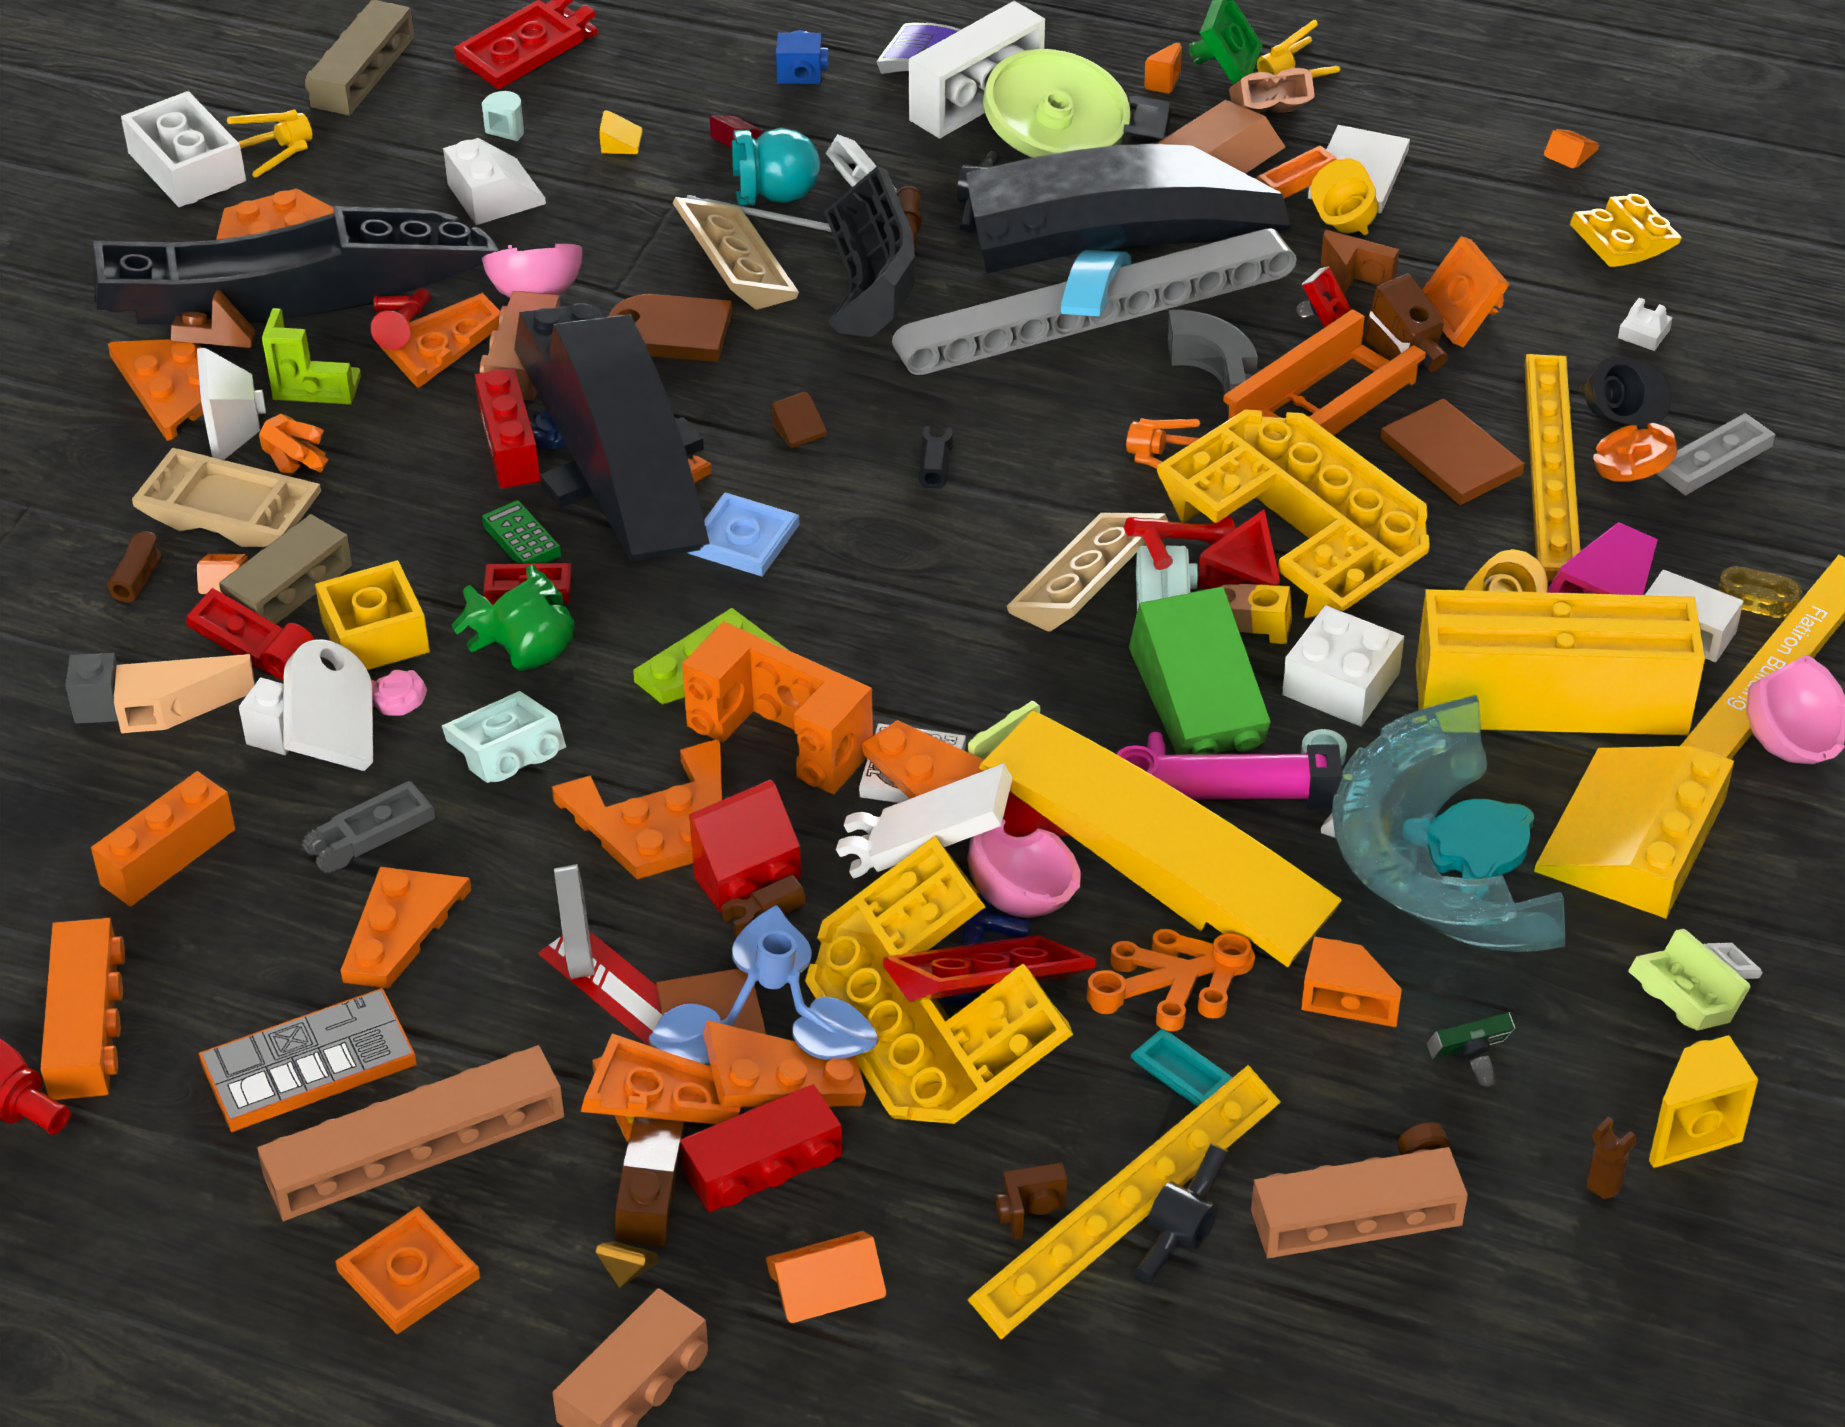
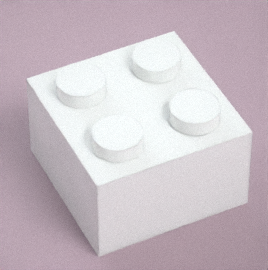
(1343, 665)

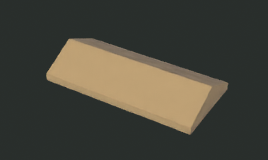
(737, 252)
(1078, 571)

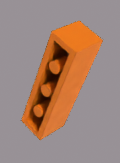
(81, 1009)

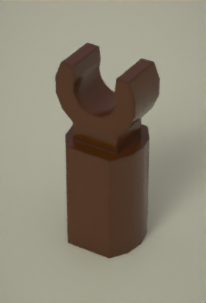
(785, 893)
(1608, 1160)

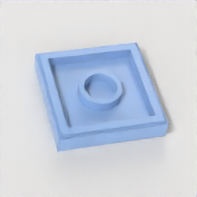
(746, 533)

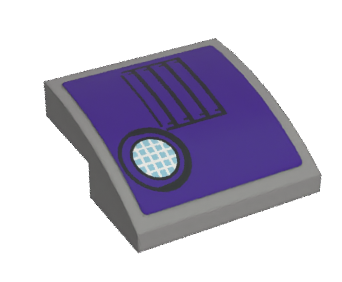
(909, 42)

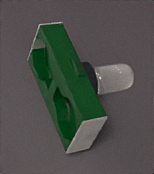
(1471, 1041)

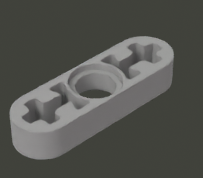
(574, 921)

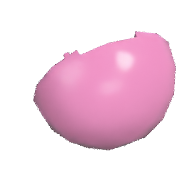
(534, 270)
(1798, 712)
(1025, 873)

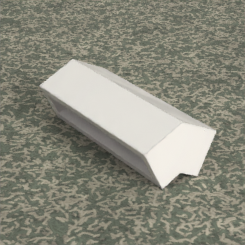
(845, 152)

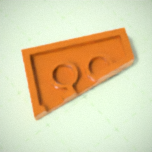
(445, 337)
(396, 921)
(760, 1068)
(654, 1085)

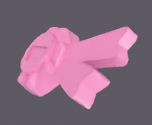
(398, 692)

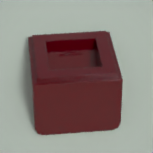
(722, 128)

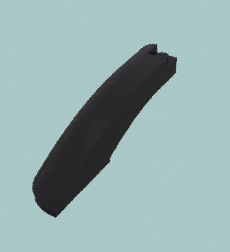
(295, 268)

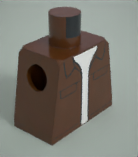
(1405, 318)

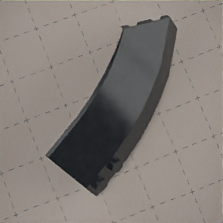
(1113, 201)

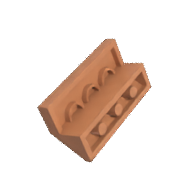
(1230, 135)

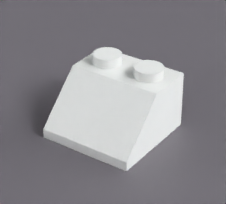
(489, 181)

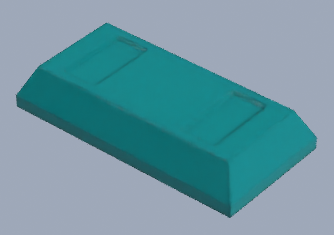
(1180, 1067)

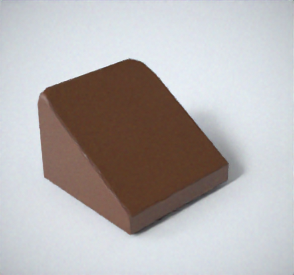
(797, 420)

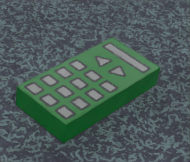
(521, 535)

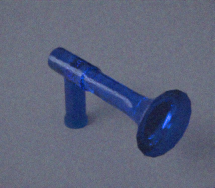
(974, 933)

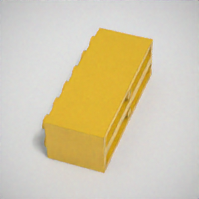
(1563, 660)

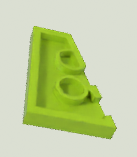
(664, 672)

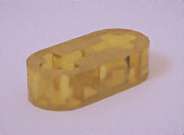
(1760, 591)

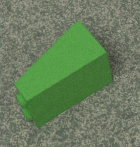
(1199, 673)

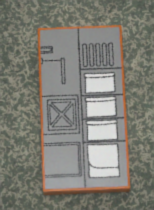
(307, 1059)

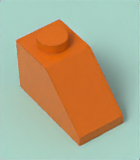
(1349, 984)

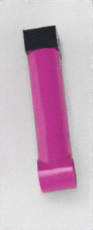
(1244, 776)

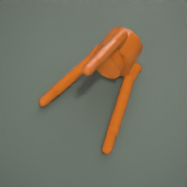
(1147, 439)

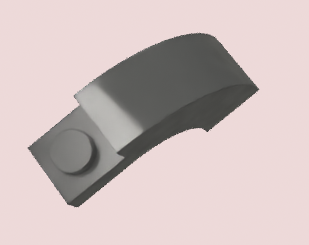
(1211, 345)

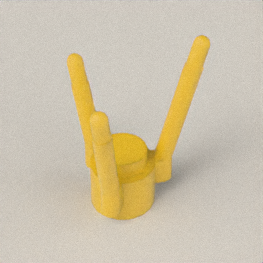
(1282, 55)
(291, 130)

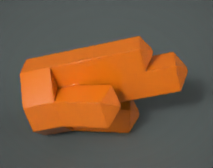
(289, 443)

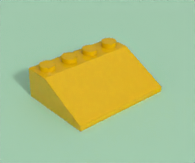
(1638, 823)

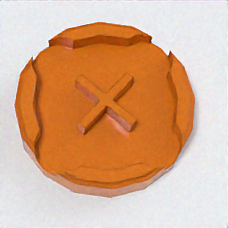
(1635, 453)

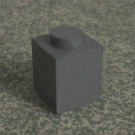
(92, 687)

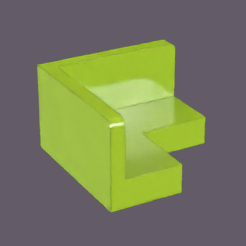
(296, 376)

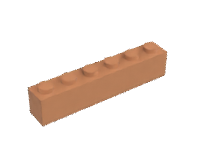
(410, 1132)

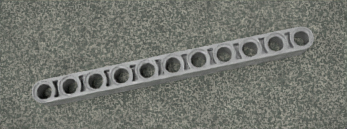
(1134, 292)

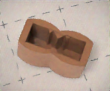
(1273, 92)

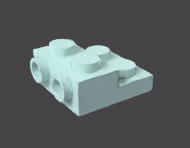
(506, 736)

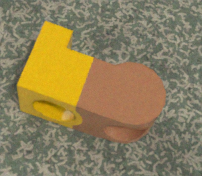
(1261, 609)

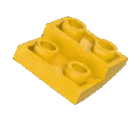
(1625, 230)

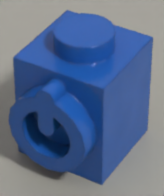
(800, 58)

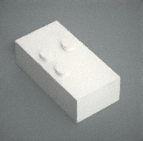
(952, 75)

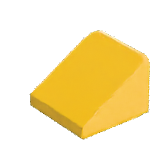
(619, 135)

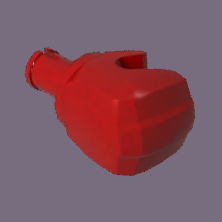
(23, 1096)

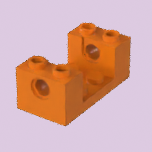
(744, 674)

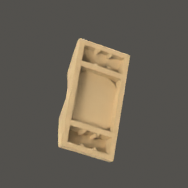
(225, 498)

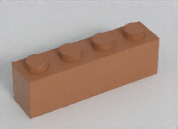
(1358, 1202)

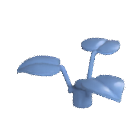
(773, 955)

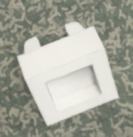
(1645, 326)

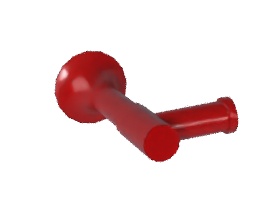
(392, 328)
(1156, 529)

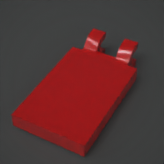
(525, 40)

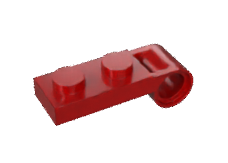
(246, 632)

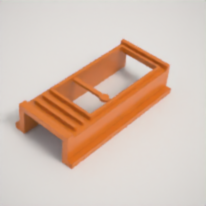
(1315, 360)

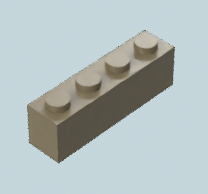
(360, 57)

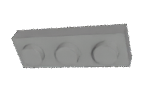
(1717, 453)

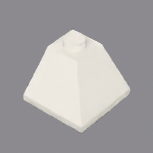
(228, 403)

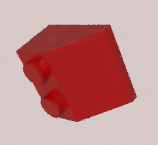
(743, 844)

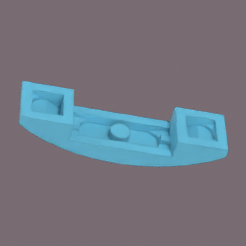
(1089, 281)

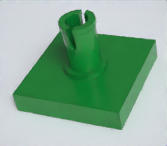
(1227, 39)

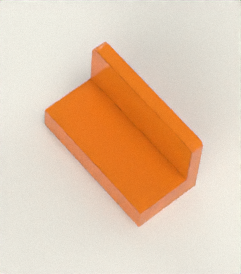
(827, 1276)

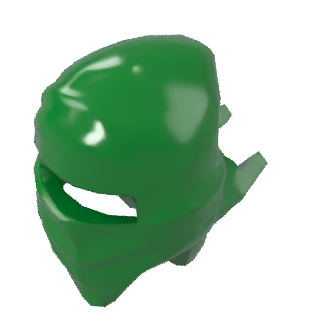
(523, 620)

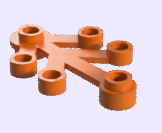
(1226, 957)

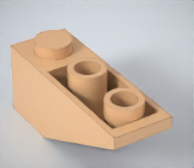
(174, 691)

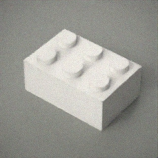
(183, 149)

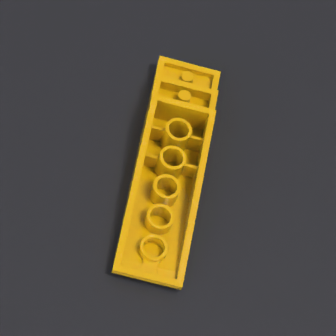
(1163, 839)

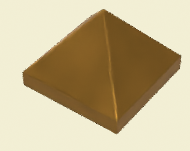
(625, 1261)

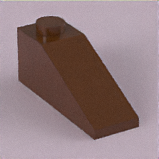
(648, 1181)

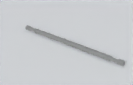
(773, 216)

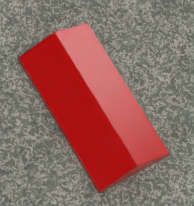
(981, 966)

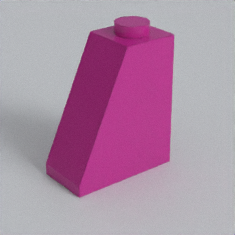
(1609, 565)

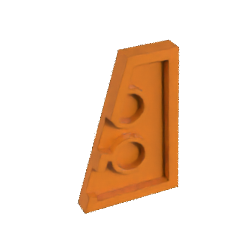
(918, 760)

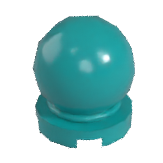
(776, 165)

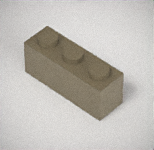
(289, 568)

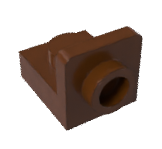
(1030, 1192)

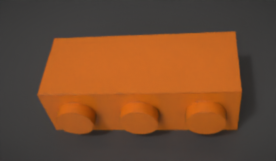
(163, 838)

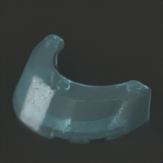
(1385, 823)

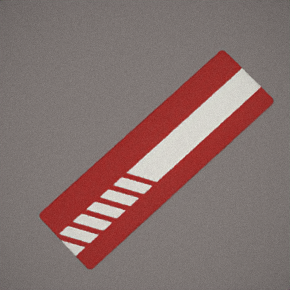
(615, 986)

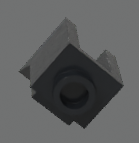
(1150, 118)

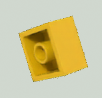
(374, 615)

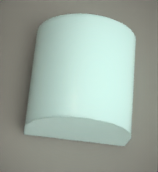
(503, 115)

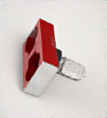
(1325, 298)

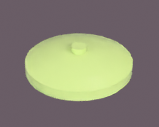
(1054, 103)

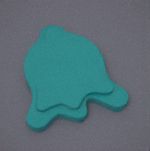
(1480, 838)

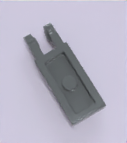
(368, 826)

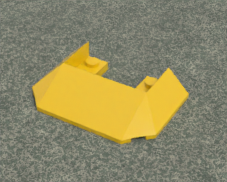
(1355, 515)
(923, 1059)

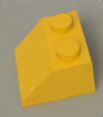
(1704, 1102)

